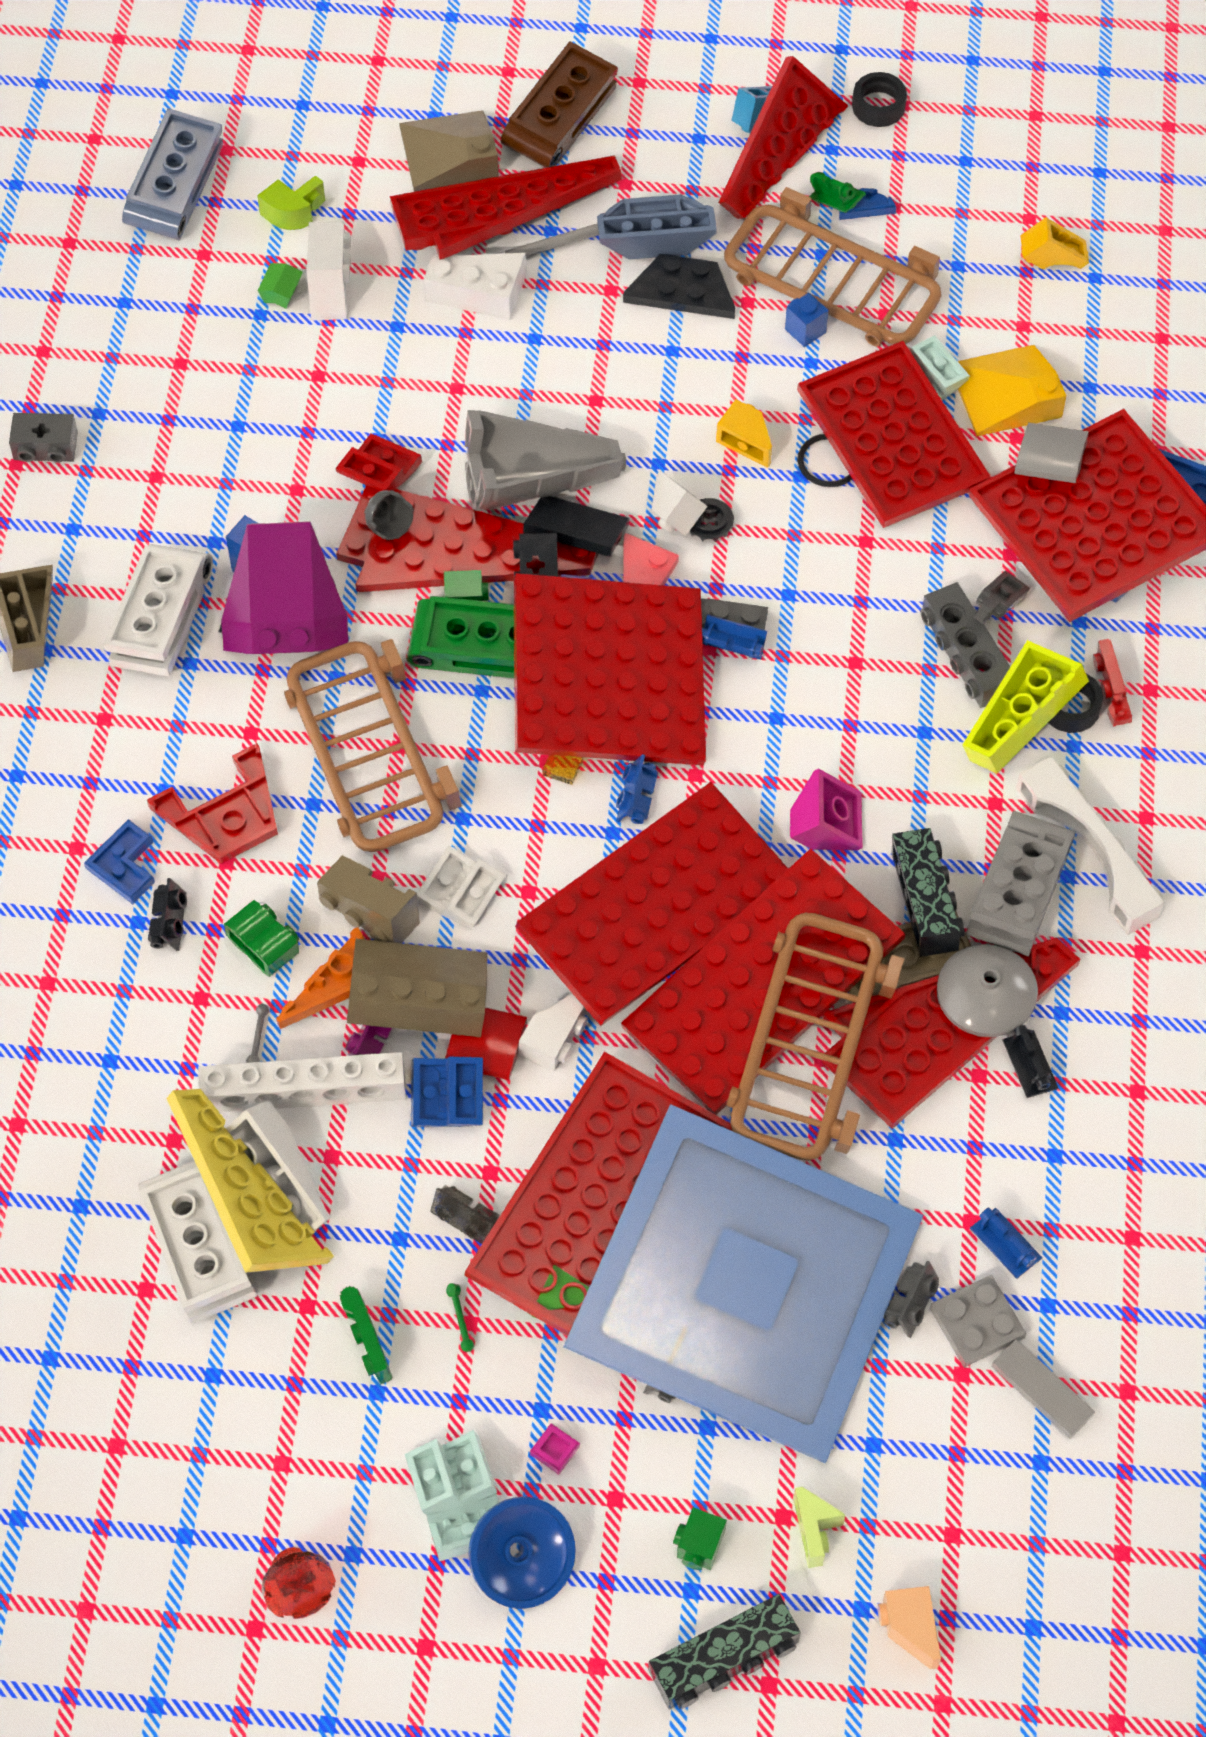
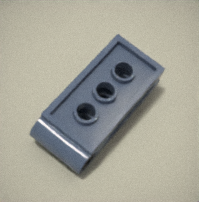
(173, 174)

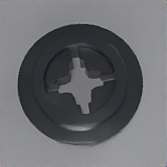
(723, 520)

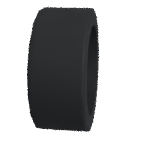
(882, 83)
(1080, 722)

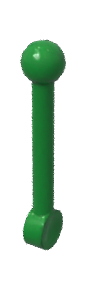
(453, 1290)

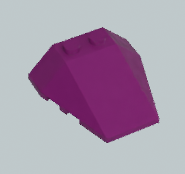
(282, 594)

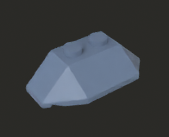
(656, 226)

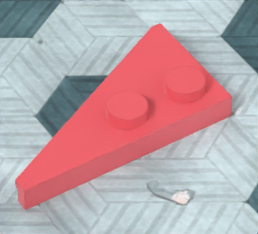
(646, 562)

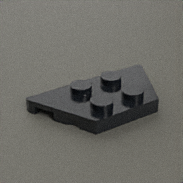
(682, 286)

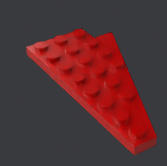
(480, 209)

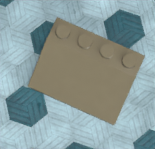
(418, 988)

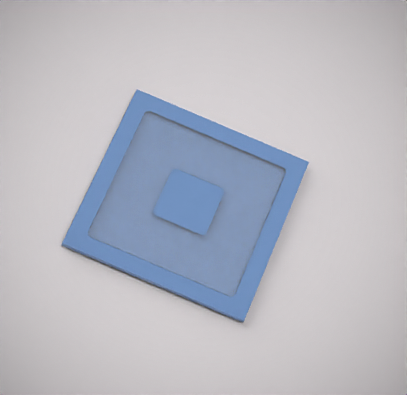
(745, 1283)

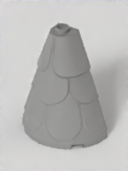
(530, 460)

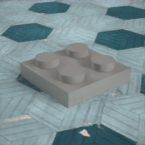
(977, 1320)

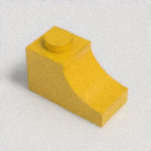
(1052, 245)

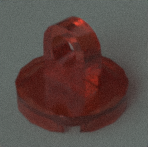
(297, 1583)

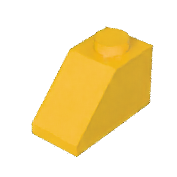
(745, 432)

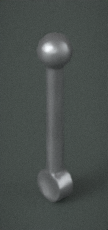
(262, 1010)

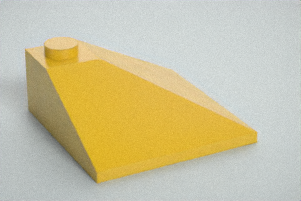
(1011, 390)

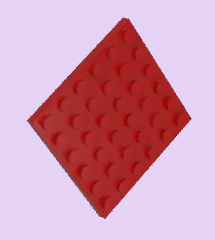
(1106, 531)
(608, 670)

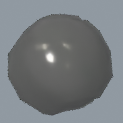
(388, 515)

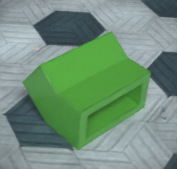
(279, 284)

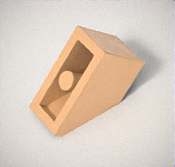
(911, 1623)

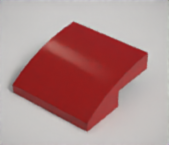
(379, 463)
(496, 1045)

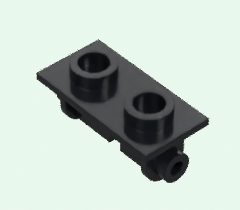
(170, 903)
(1029, 1062)

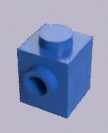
(806, 319)

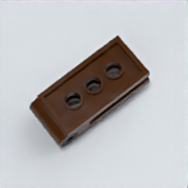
(560, 106)

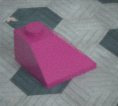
(827, 814)

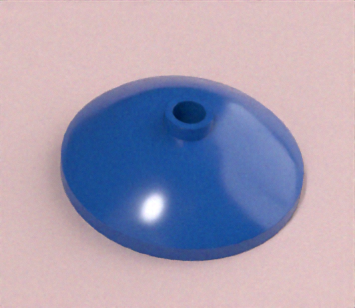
(543, 1558)

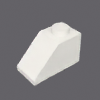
(675, 505)

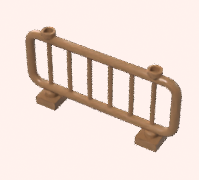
(795, 211)
(379, 666)
(874, 972)

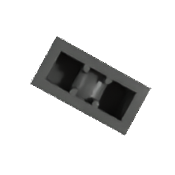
(43, 437)

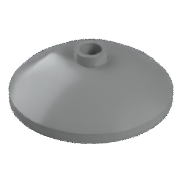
(983, 1006)

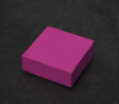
(555, 1448)

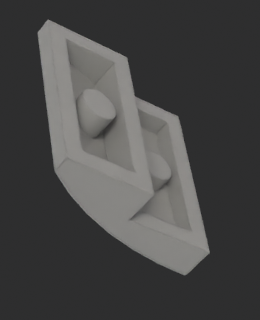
(1051, 452)

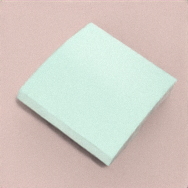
(939, 366)
(450, 1473)
(454, 1527)

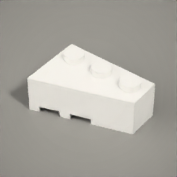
(328, 269)
(477, 282)

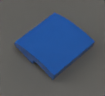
(447, 1092)

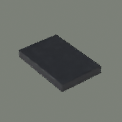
(577, 525)

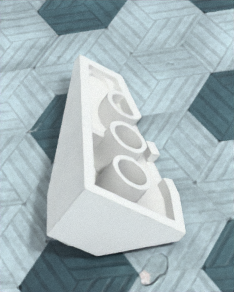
(274, 1147)

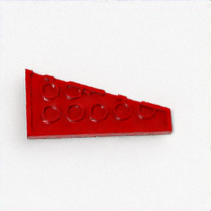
(784, 131)

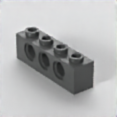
(953, 605)

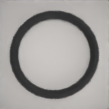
(808, 476)

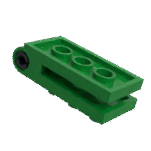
(463, 637)

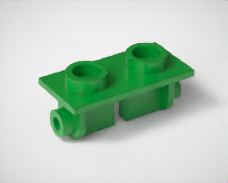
(834, 193)

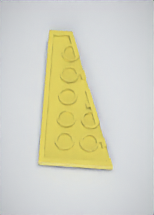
(244, 1193)

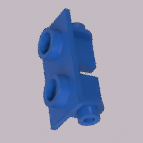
(734, 637)
(637, 779)
(1005, 1242)

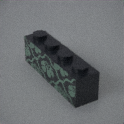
(926, 892)
(724, 1652)

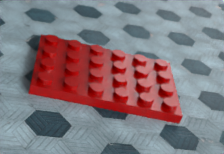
(893, 433)

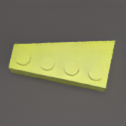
(1024, 702)

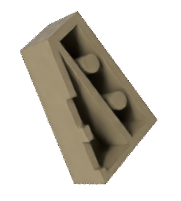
(25, 615)
(368, 901)

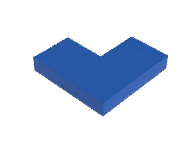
(115, 862)

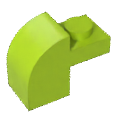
(291, 208)

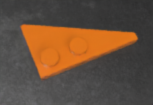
(325, 987)

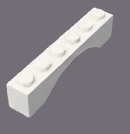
(1053, 795)
(551, 1031)

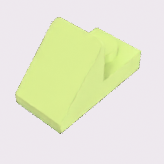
(812, 1516)

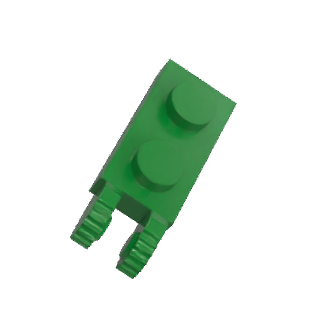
(365, 1333)

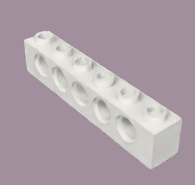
(305, 1082)

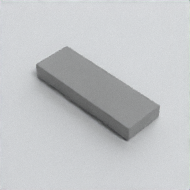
(1043, 1389)

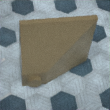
(449, 150)

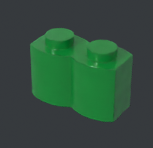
(262, 937)

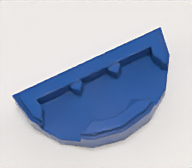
(870, 205)

